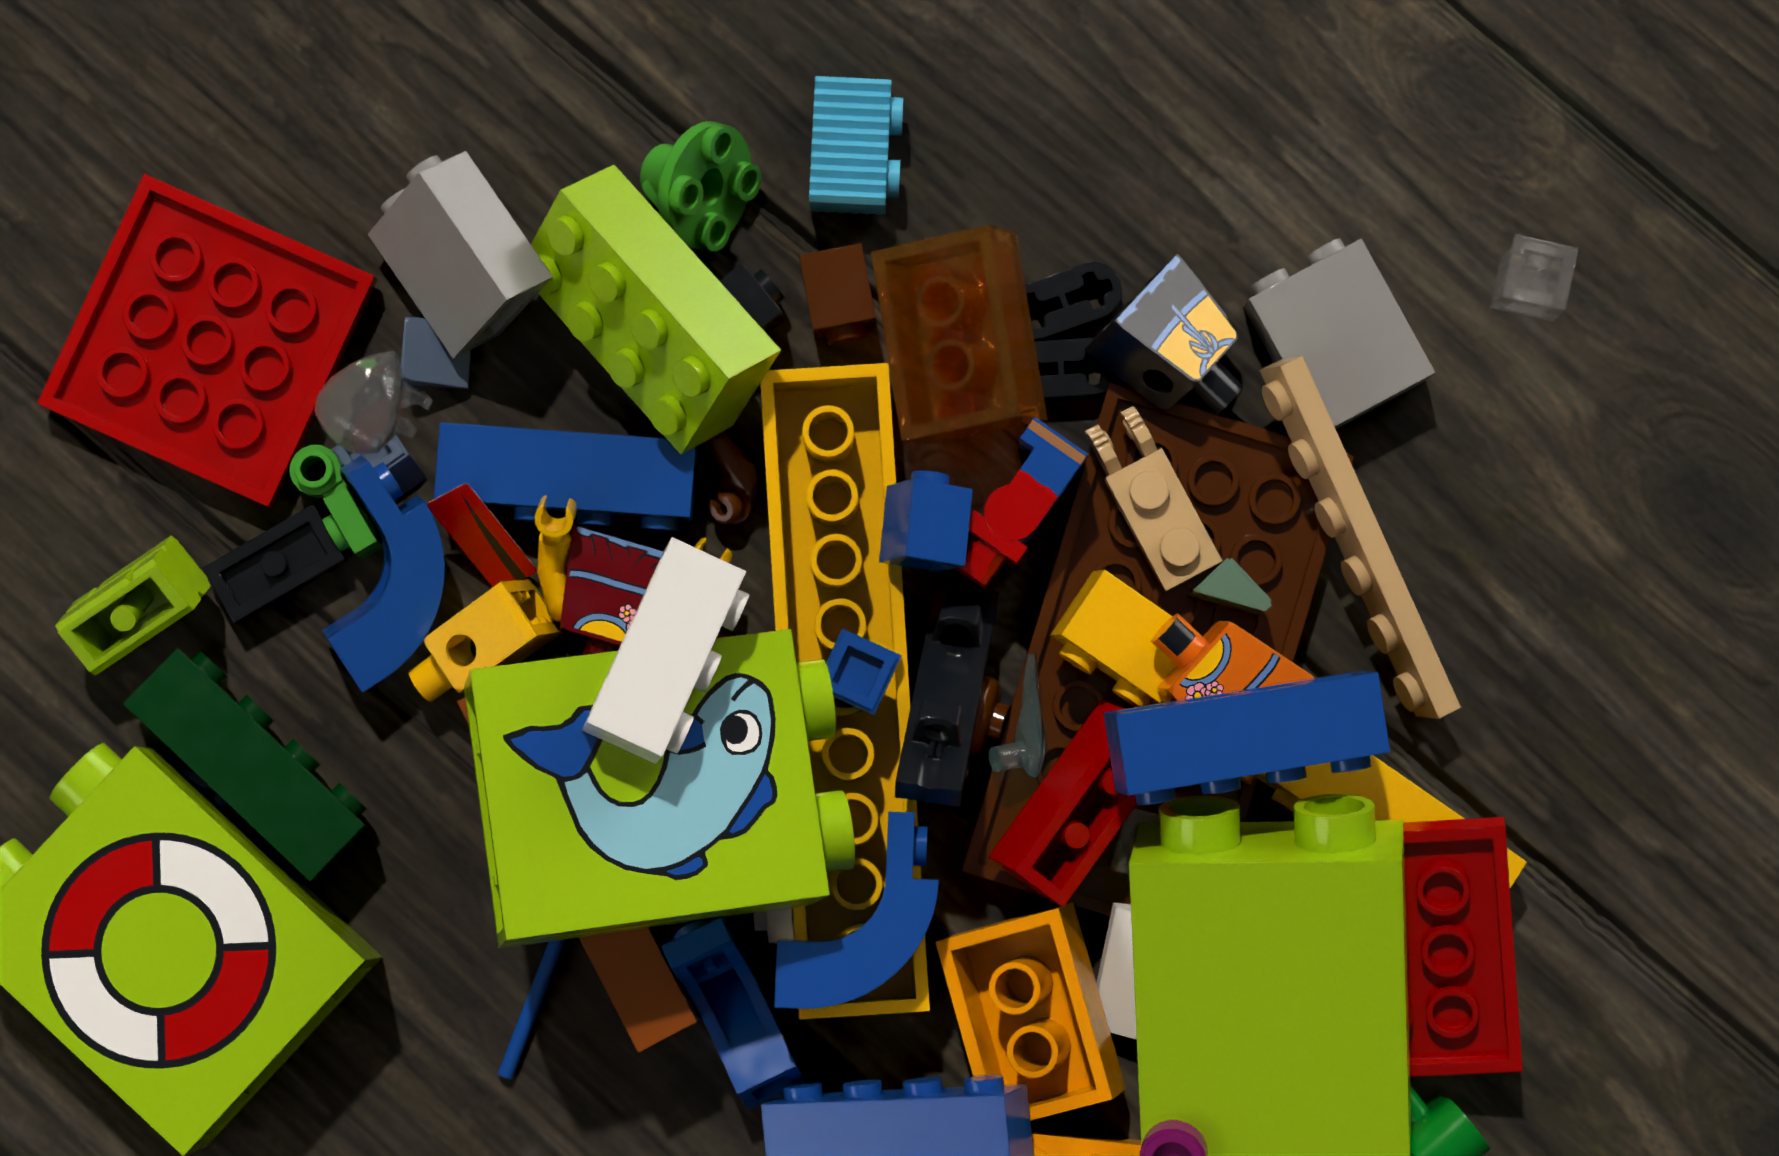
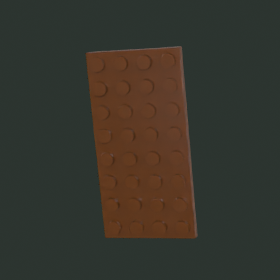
(1253, 513)

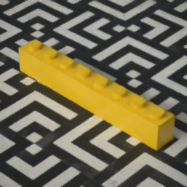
(1113, 631)

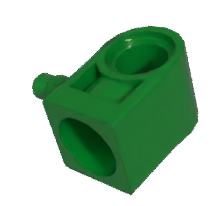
(1443, 1129)

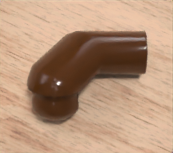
(737, 480)

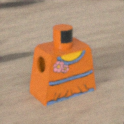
(1218, 661)

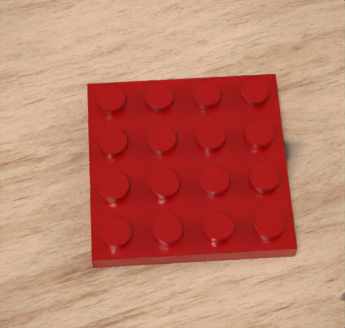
(207, 340)
(1460, 949)

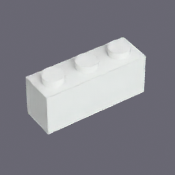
(667, 652)

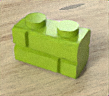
(133, 605)

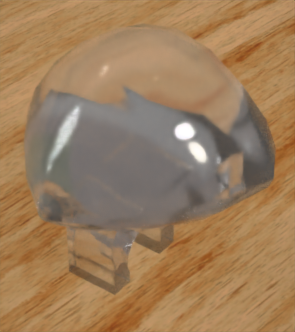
(365, 403)

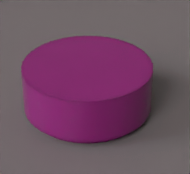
(1173, 1139)

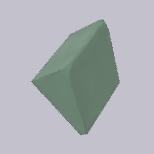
(1232, 588)

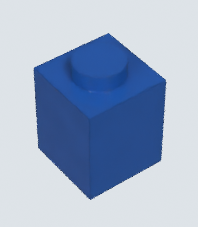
(926, 523)

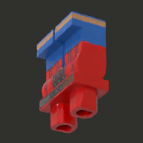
(1020, 508)

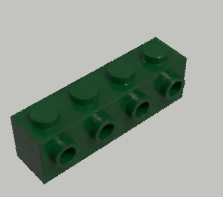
(247, 766)

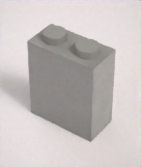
(458, 252)
(1343, 327)

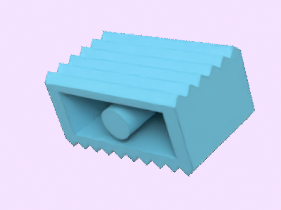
(852, 145)

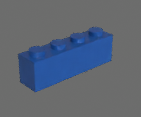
(598, 471)
(1247, 734)
(910, 1121)

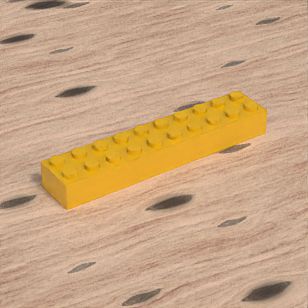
(826, 506)

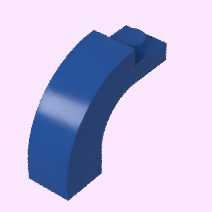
(406, 599)
(852, 966)
(734, 1009)

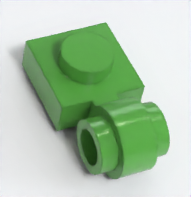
(348, 521)

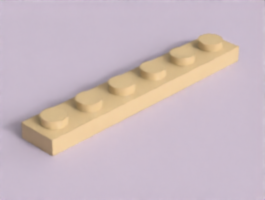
(1349, 518)

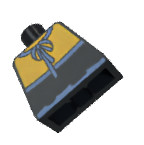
(1170, 341)

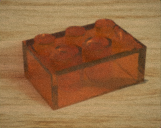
(958, 335)

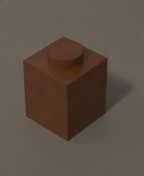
(838, 293)

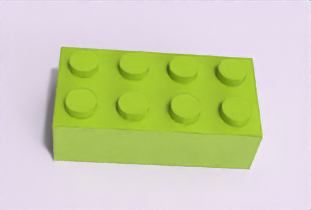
(650, 309)

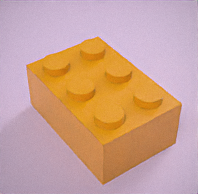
(1033, 1009)

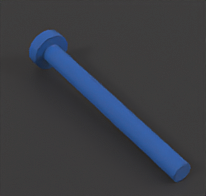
(531, 1008)

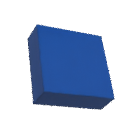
(860, 671)

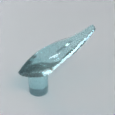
(1030, 733)

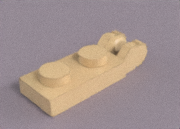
(1155, 506)

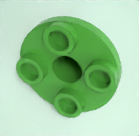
(701, 183)

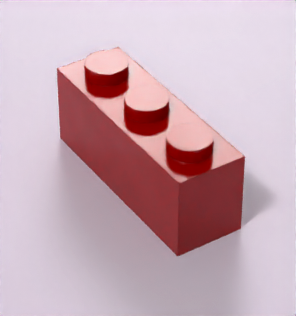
(1067, 817)

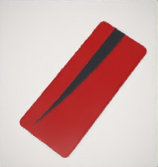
(481, 536)

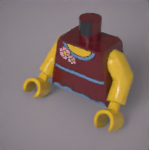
(593, 579)

